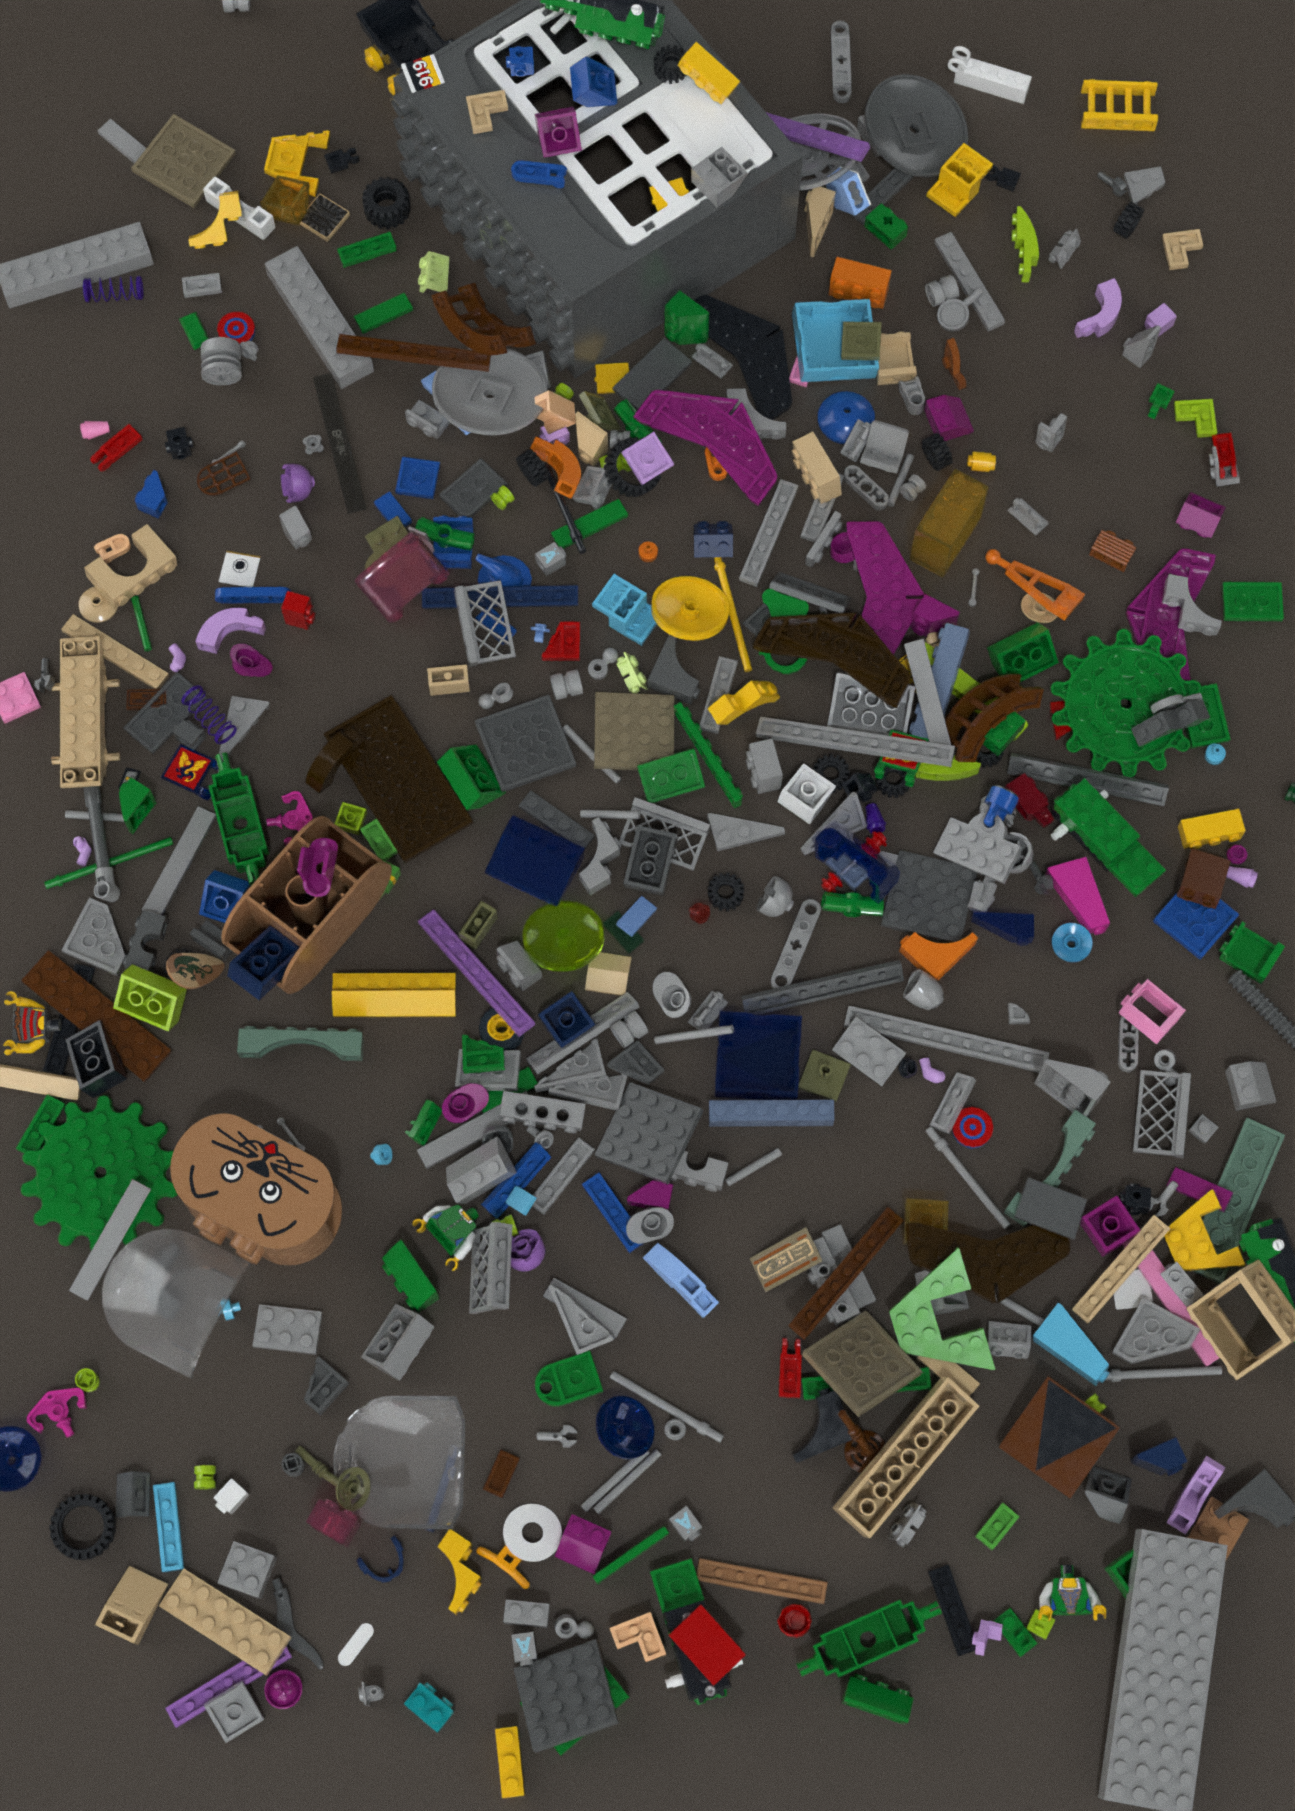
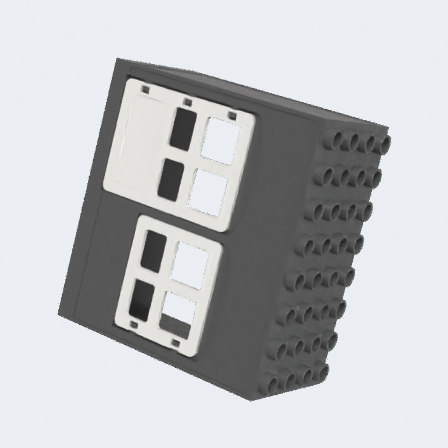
(568, 250)

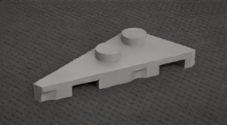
(244, 715)
(846, 816)
(734, 832)
(582, 1066)
(601, 1092)
(581, 1326)

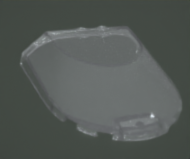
(169, 1294)
(411, 1457)

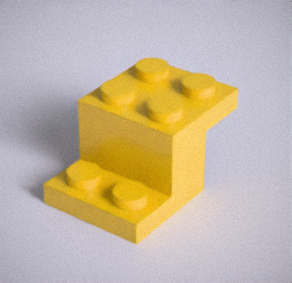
(959, 179)

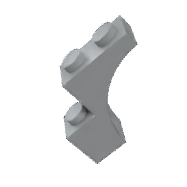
(764, 427)
(1191, 617)
(596, 875)

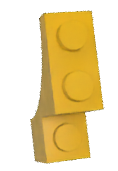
(216, 233)
(750, 696)
(467, 1581)

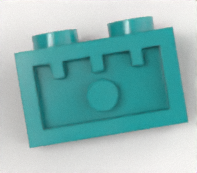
(429, 1706)

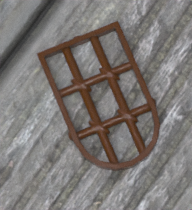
(227, 468)

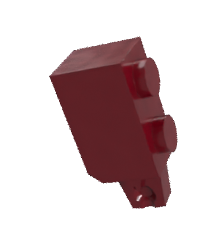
(1031, 802)

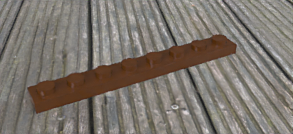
(413, 352)
(845, 1273)

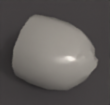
(926, 992)

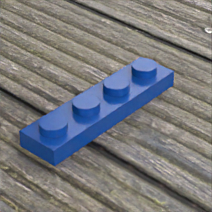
(526, 1170)
(610, 1209)

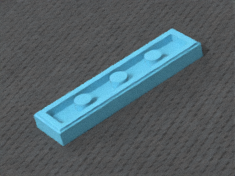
(168, 1527)

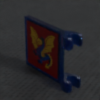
(189, 770)

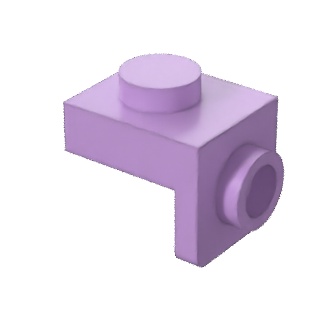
(561, 435)
(987, 1630)

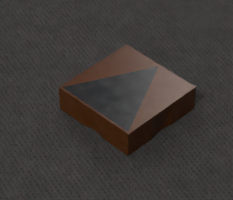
(1059, 1437)

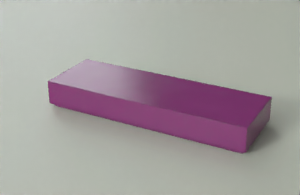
(1196, 1188)

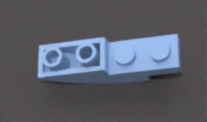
(681, 1278)

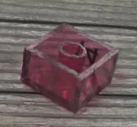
(333, 1523)

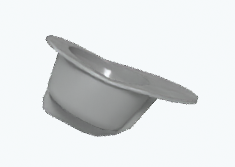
(671, 994)
(649, 1225)

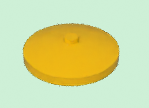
(690, 608)

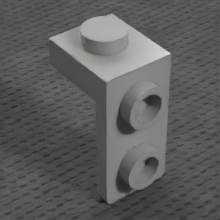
(1213, 458)

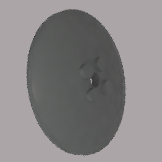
(918, 104)

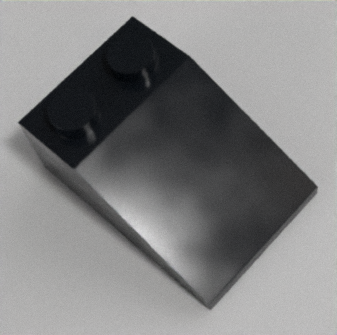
(95, 1060)

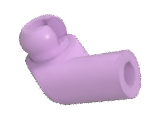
(930, 1073)

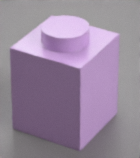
(1161, 316)

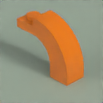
(563, 462)

